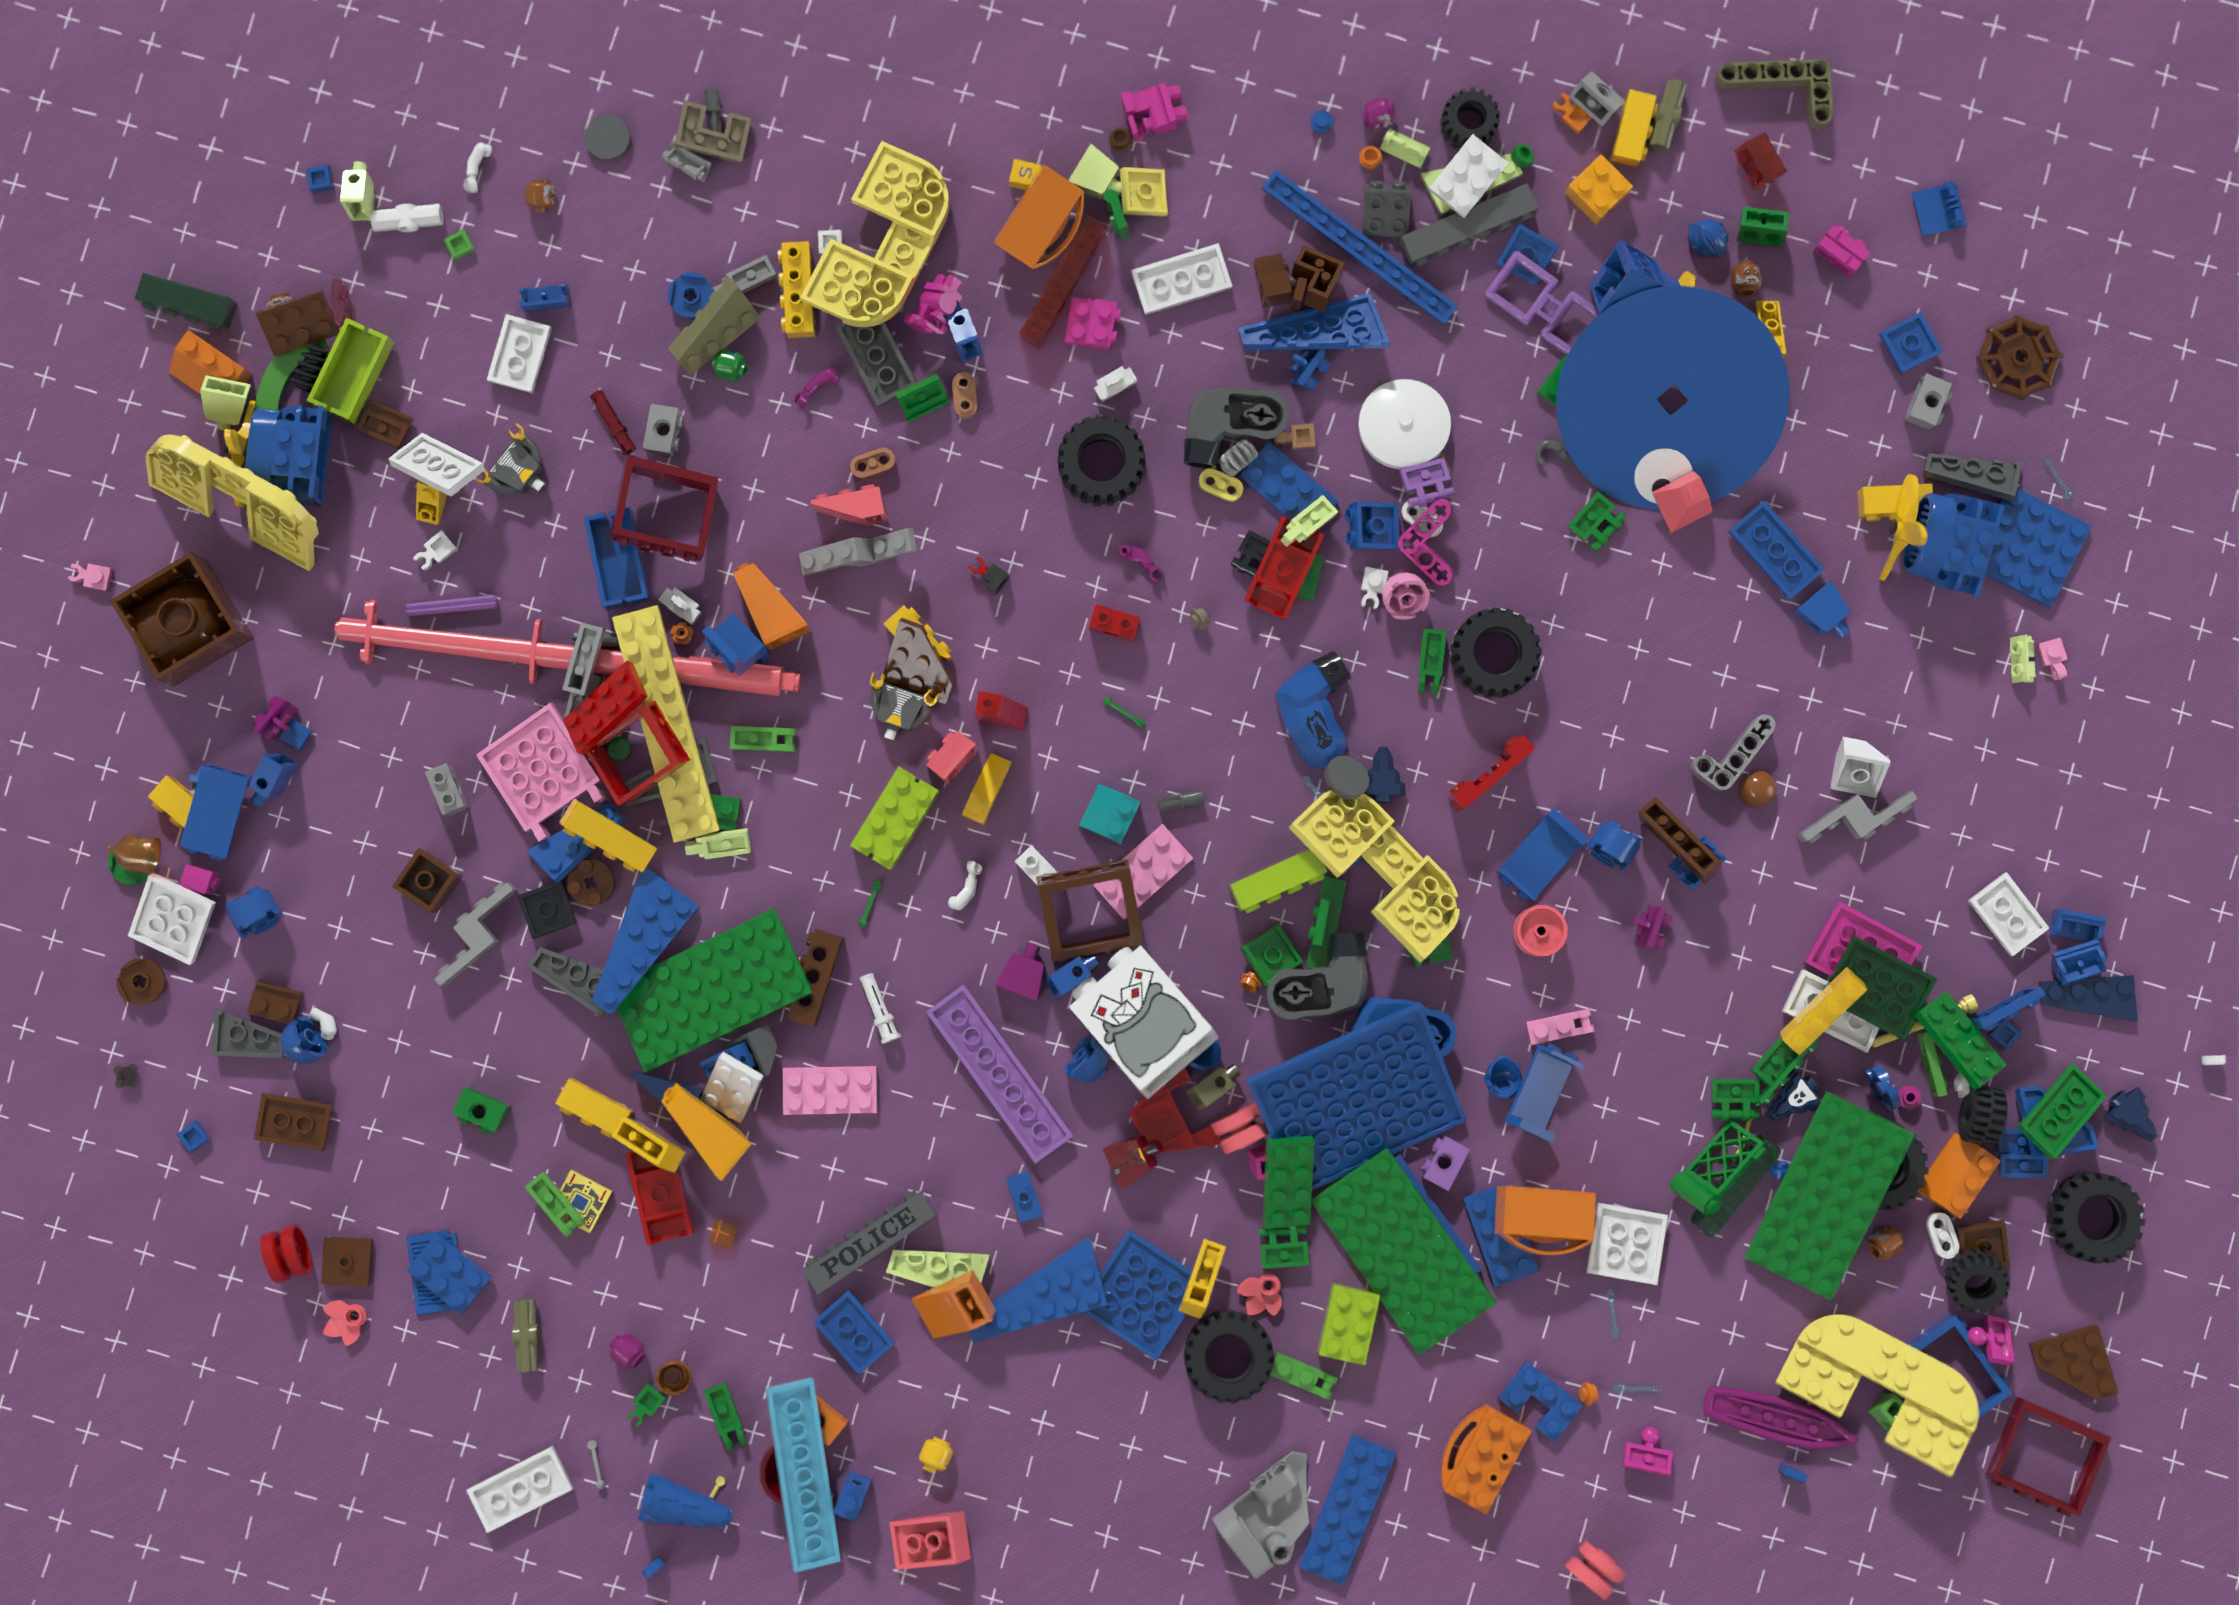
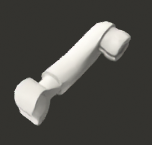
(472, 166)
(963, 898)

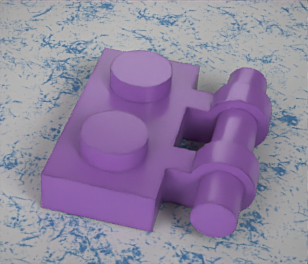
(1426, 475)

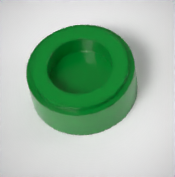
(1522, 156)
(619, 748)

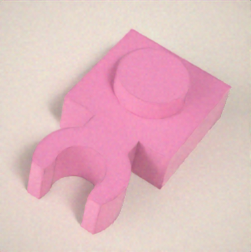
(94, 577)

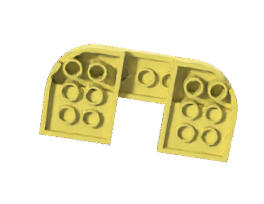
(872, 289)
(274, 515)
(1423, 898)
(1938, 1401)

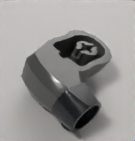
(1231, 414)
(1323, 990)

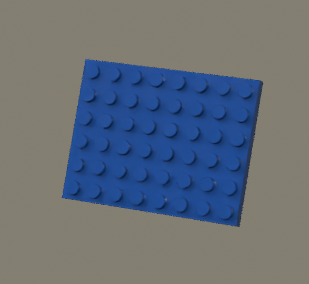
(1361, 1094)

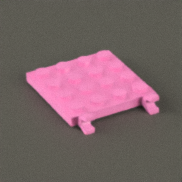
(539, 770)

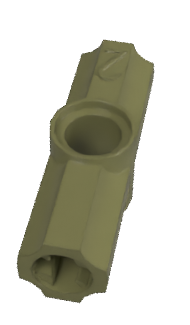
(1667, 115)
(526, 1335)

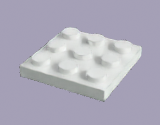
(171, 919)
(1627, 1243)

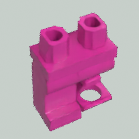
(1156, 103)
(935, 302)

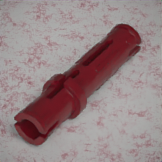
(611, 419)

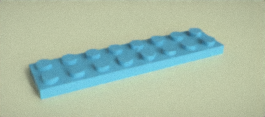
(803, 1474)

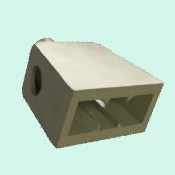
(1206, 1091)

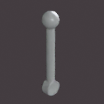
(592, 1445)

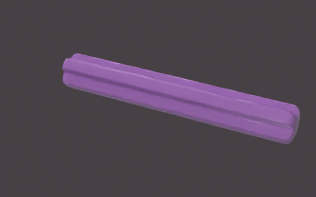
(451, 605)

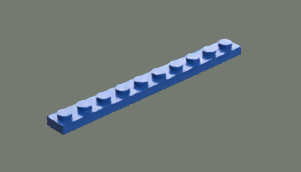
(1359, 247)

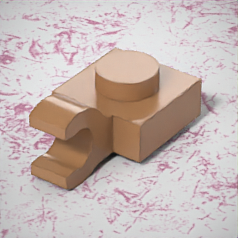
(1300, 437)

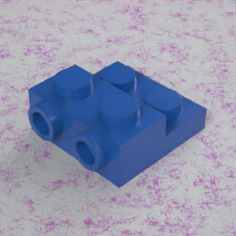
(1372, 526)

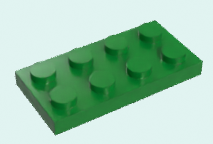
(1960, 1040)
(2061, 1111)
(1288, 1182)

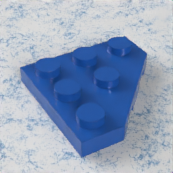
(2083, 1140)

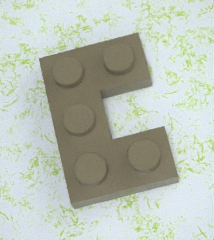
(725, 146)

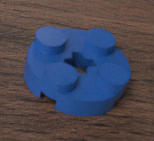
(681, 287)
(1882, 1088)

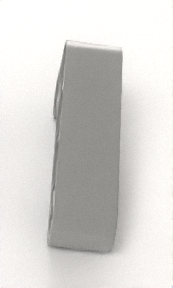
(1738, 750)

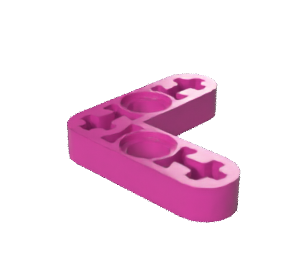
(1421, 547)

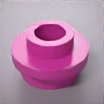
(1916, 1097)

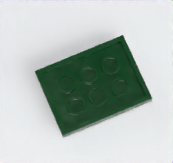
(1892, 986)

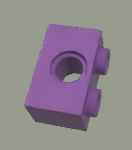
(1444, 1176)

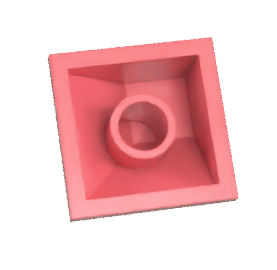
(1683, 501)

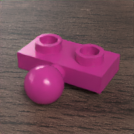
(1997, 1339)
(1646, 1457)

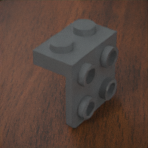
(1386, 209)

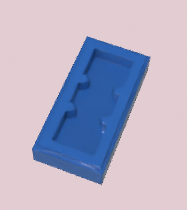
(1024, 1196)

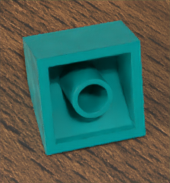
(1110, 814)

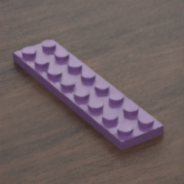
(999, 1073)

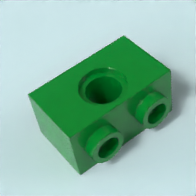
(495, 1110)

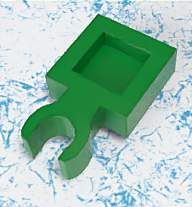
(647, 1402)

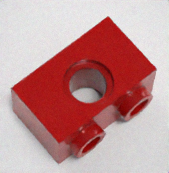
(1114, 623)

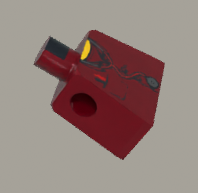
(1132, 1158)

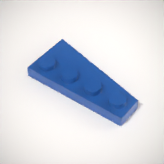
(563, 852)

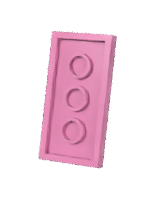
(1151, 867)
(829, 1090)

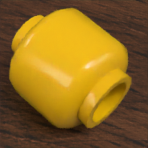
(935, 1454)

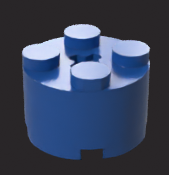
(1613, 845)
(253, 912)

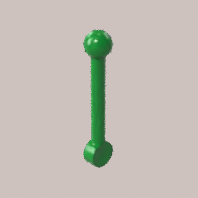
(1108, 702)
(876, 886)

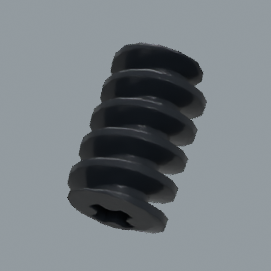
(311, 366)

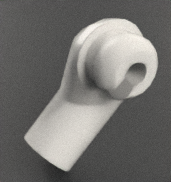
(326, 1021)

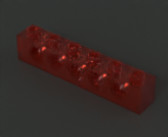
(1063, 282)

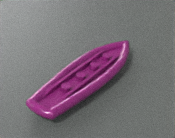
(1776, 1419)

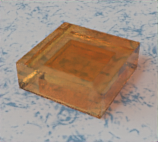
(723, 1233)

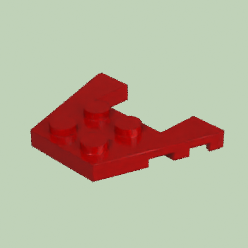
(1161, 1120)

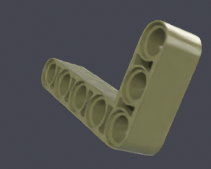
(1785, 80)

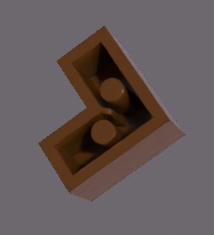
(1321, 274)
(1273, 280)

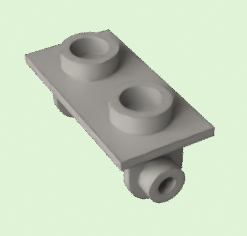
(688, 162)

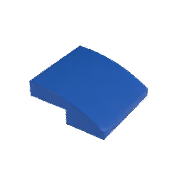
(2016, 1157)

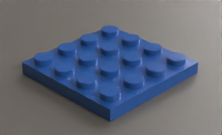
(2035, 547)
(1142, 1294)

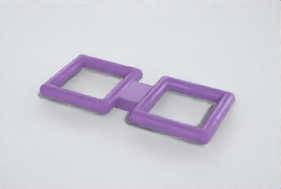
(1545, 305)

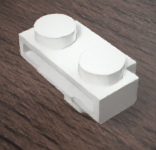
(1114, 383)
(680, 605)

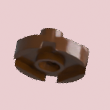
(594, 895)
(129, 976)

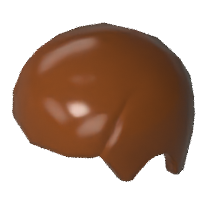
(1757, 789)
(673, 1377)

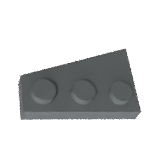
(244, 1038)

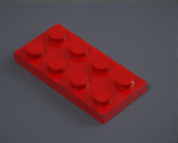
(605, 708)

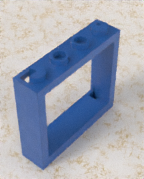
(1960, 1326)

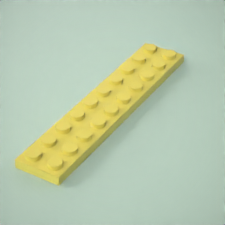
(686, 790)

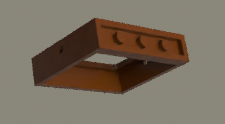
(1084, 876)

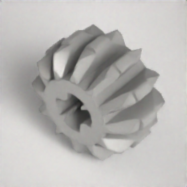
(1237, 457)

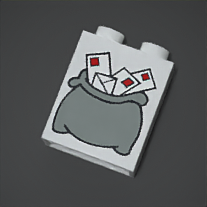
(1142, 1020)

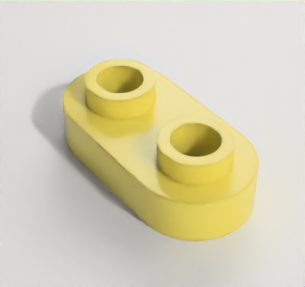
(1221, 484)

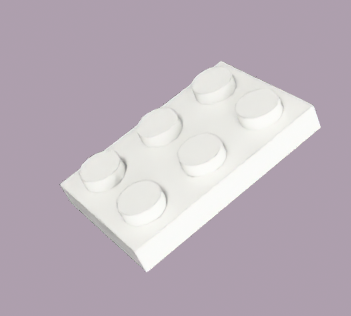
(1468, 176)
(519, 353)
(2008, 914)
(731, 1087)

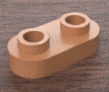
(964, 394)
(872, 462)

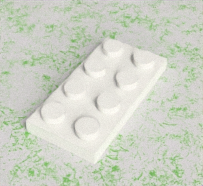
(1181, 279)
(436, 464)
(1846, 1028)
(520, 1489)

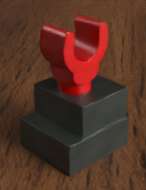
(993, 576)

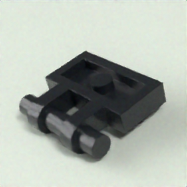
(1252, 547)

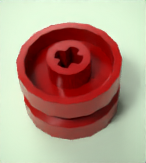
(286, 1253)

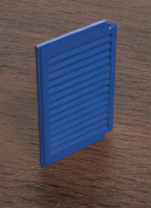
(425, 1300)

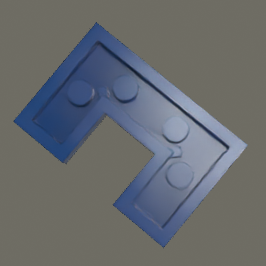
(1533, 1382)

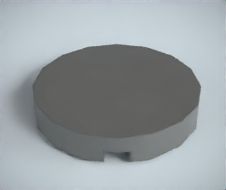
(607, 138)
(1346, 777)

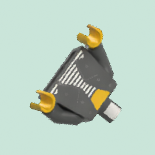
(516, 467)
(899, 707)

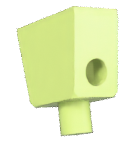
(1096, 174)
(357, 192)
(223, 400)

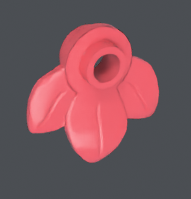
(1259, 1297)
(341, 1321)

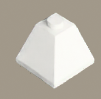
(1858, 768)

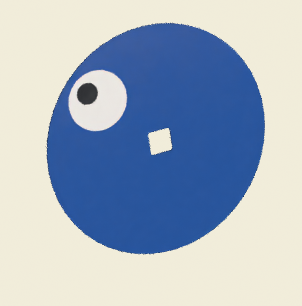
(1639, 350)

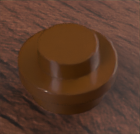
(1120, 139)

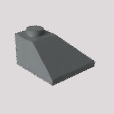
(760, 1046)

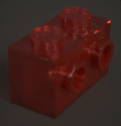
(1760, 161)

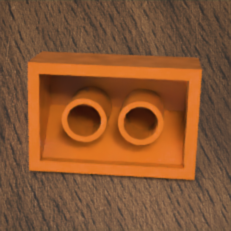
(196, 359)
(1958, 1175)

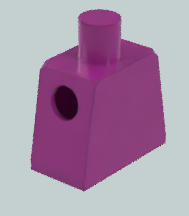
(1023, 973)

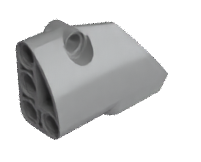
(1268, 1515)

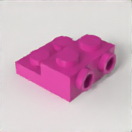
(1092, 323)

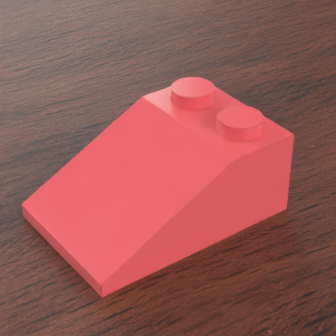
(952, 756)
(930, 1540)

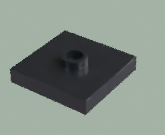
(547, 909)

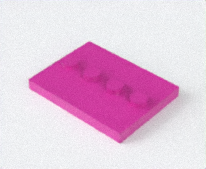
(1847, 922)

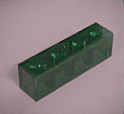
(185, 301)

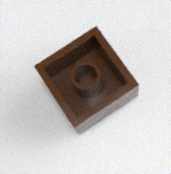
(427, 880)

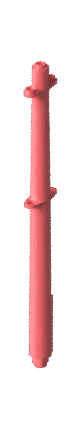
(692, 671)

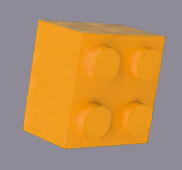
(1598, 189)

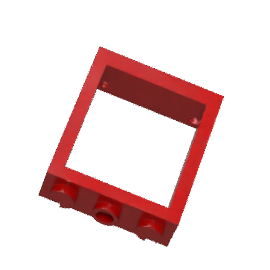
(666, 739)

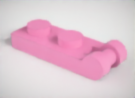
(1558, 1026)

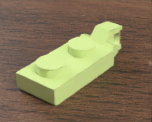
(1309, 521)
(720, 844)

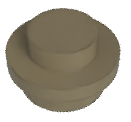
(1199, 618)

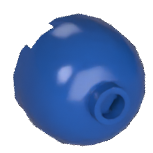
(303, 1042)
(1089, 1061)

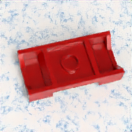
(1282, 572)
(1515, 751)
(659, 1200)

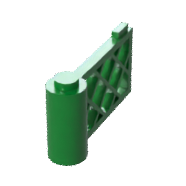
(1703, 1194)

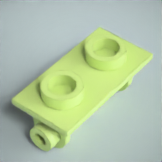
(1404, 148)
(2021, 668)

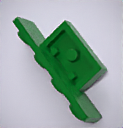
(1326, 922)
(1776, 1065)

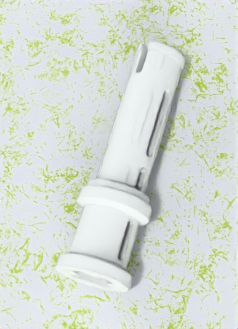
(883, 1019)

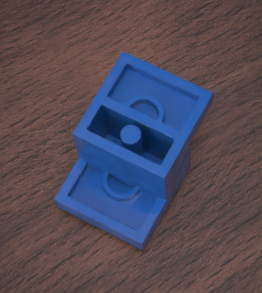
(735, 645)

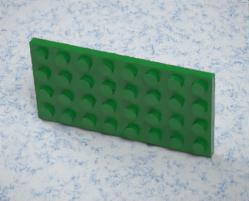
(713, 990)
(1829, 1195)
(1403, 1251)

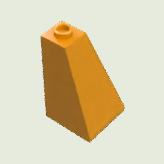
(710, 1133)

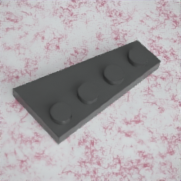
(1986, 477)
(654, 792)
(569, 975)

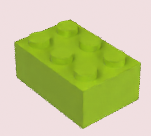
(1348, 1324)

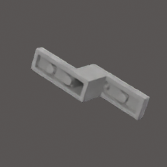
(857, 552)
(580, 675)
(1857, 817)
(475, 933)

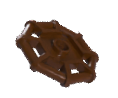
(2010, 366)

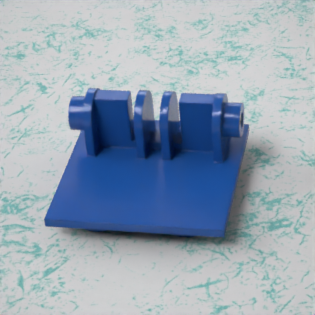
(1939, 208)

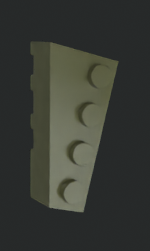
(714, 327)

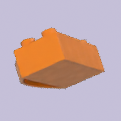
(1041, 218)
(1545, 1217)
(1482, 1457)

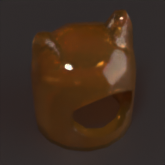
(137, 853)

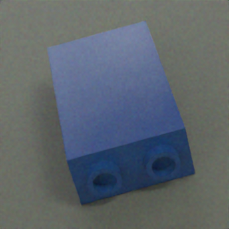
(214, 811)
(1541, 855)
(1541, 1090)

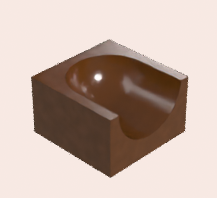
(181, 619)

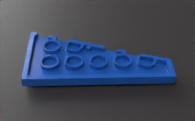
(1343, 325)
(647, 929)
(1054, 1292)

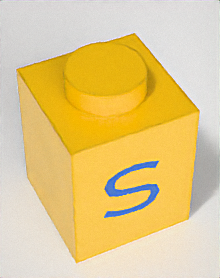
(1023, 174)

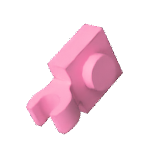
(2053, 654)

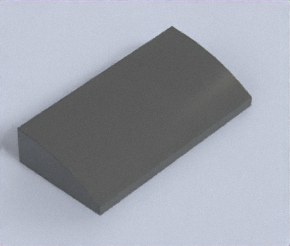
(878, 360)

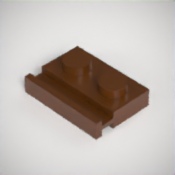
(385, 424)
(274, 1002)

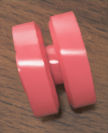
(1552, 936)
(1241, 1130)
(1596, 1569)

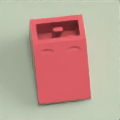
(860, 507)

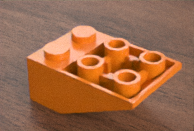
(955, 1306)

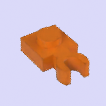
(1573, 115)

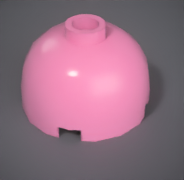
(1405, 595)

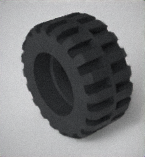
(1101, 430)
(1520, 634)
(1908, 1178)
(2125, 1217)
(1221, 1388)

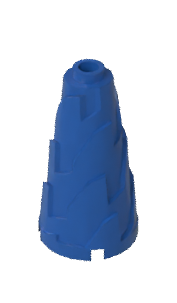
(679, 1505)

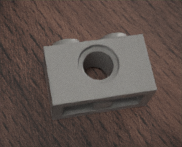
(1596, 98)
(1918, 411)
(659, 417)
(447, 789)

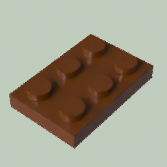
(297, 322)
(293, 1121)

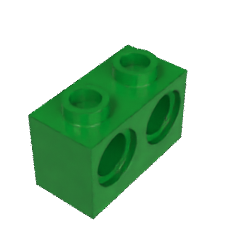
(1762, 226)

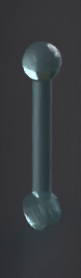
(2068, 494)
(1307, 780)
(1614, 1332)
(1618, 1388)

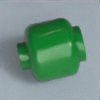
(729, 365)

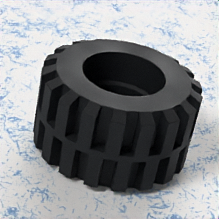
(1469, 101)
(1983, 1115)
(1975, 1263)

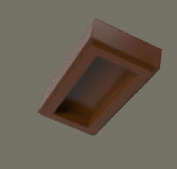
(1298, 295)

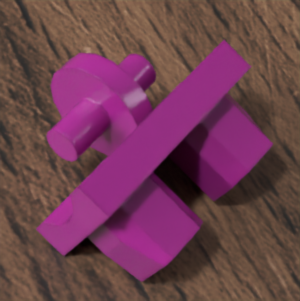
(276, 718)
(1650, 925)

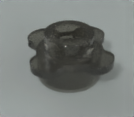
(132, 1073)

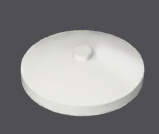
(1404, 424)

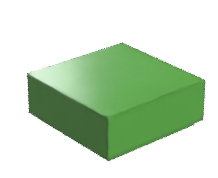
(459, 245)

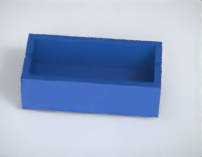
(617, 568)

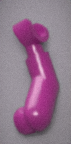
(828, 375)
(1139, 555)

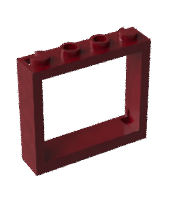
(673, 475)
(2086, 1476)

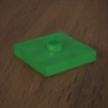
(1271, 954)

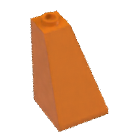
(771, 612)

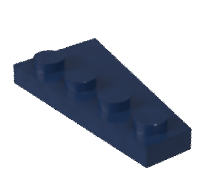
(2099, 996)

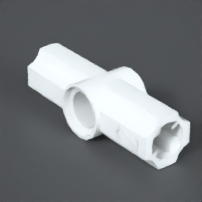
(406, 217)

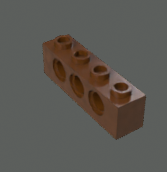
(1680, 840)
(832, 945)

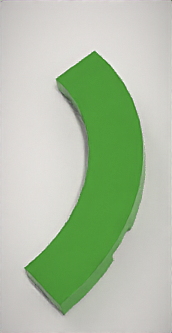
(277, 377)

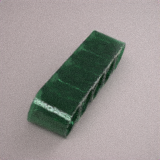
(1740, 1189)

